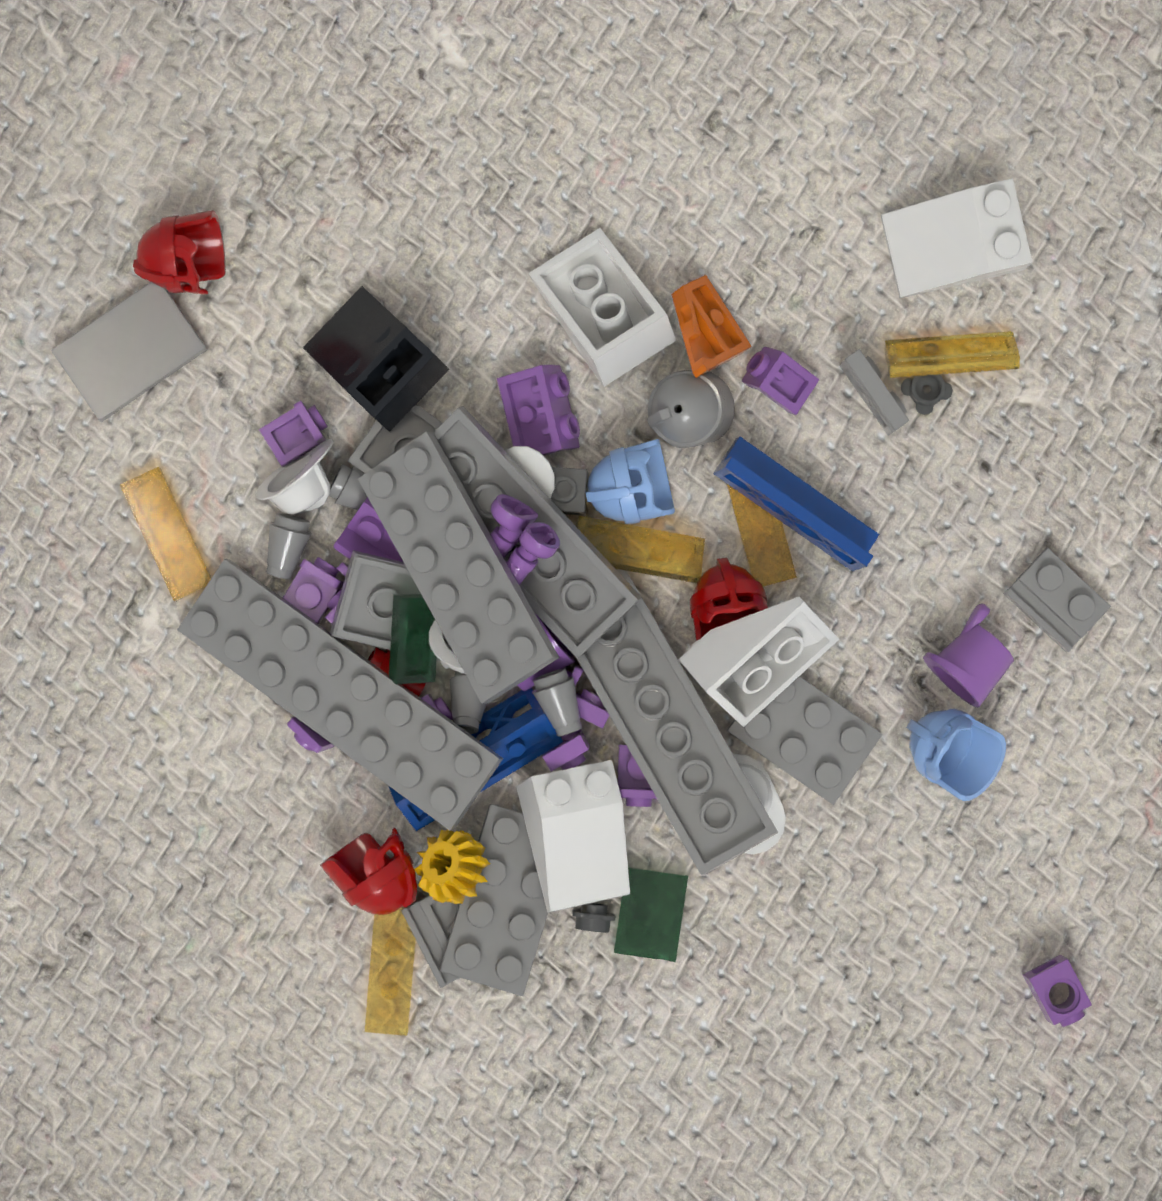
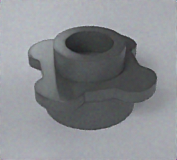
(925, 401)
(593, 918)

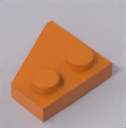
(707, 326)

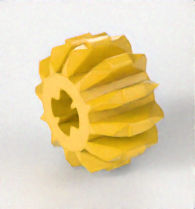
(452, 866)

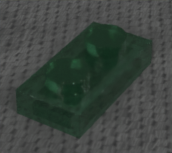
(409, 648)

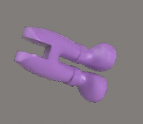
(519, 525)

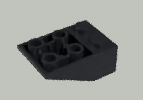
(376, 358)

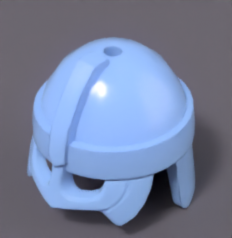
(631, 484)
(956, 752)

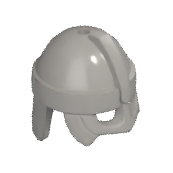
(705, 409)

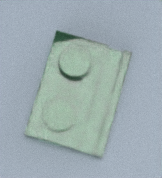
(651, 915)

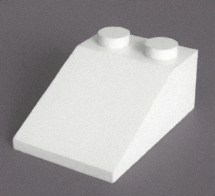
(957, 239)
(603, 306)
(758, 656)
(576, 834)

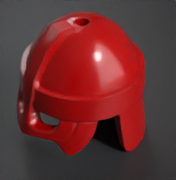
(182, 252)
(725, 596)
(372, 877)

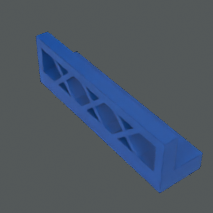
(797, 504)
(514, 739)

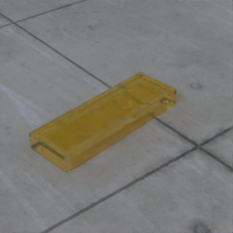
(952, 354)
(166, 533)
(762, 541)
(645, 549)
(390, 975)

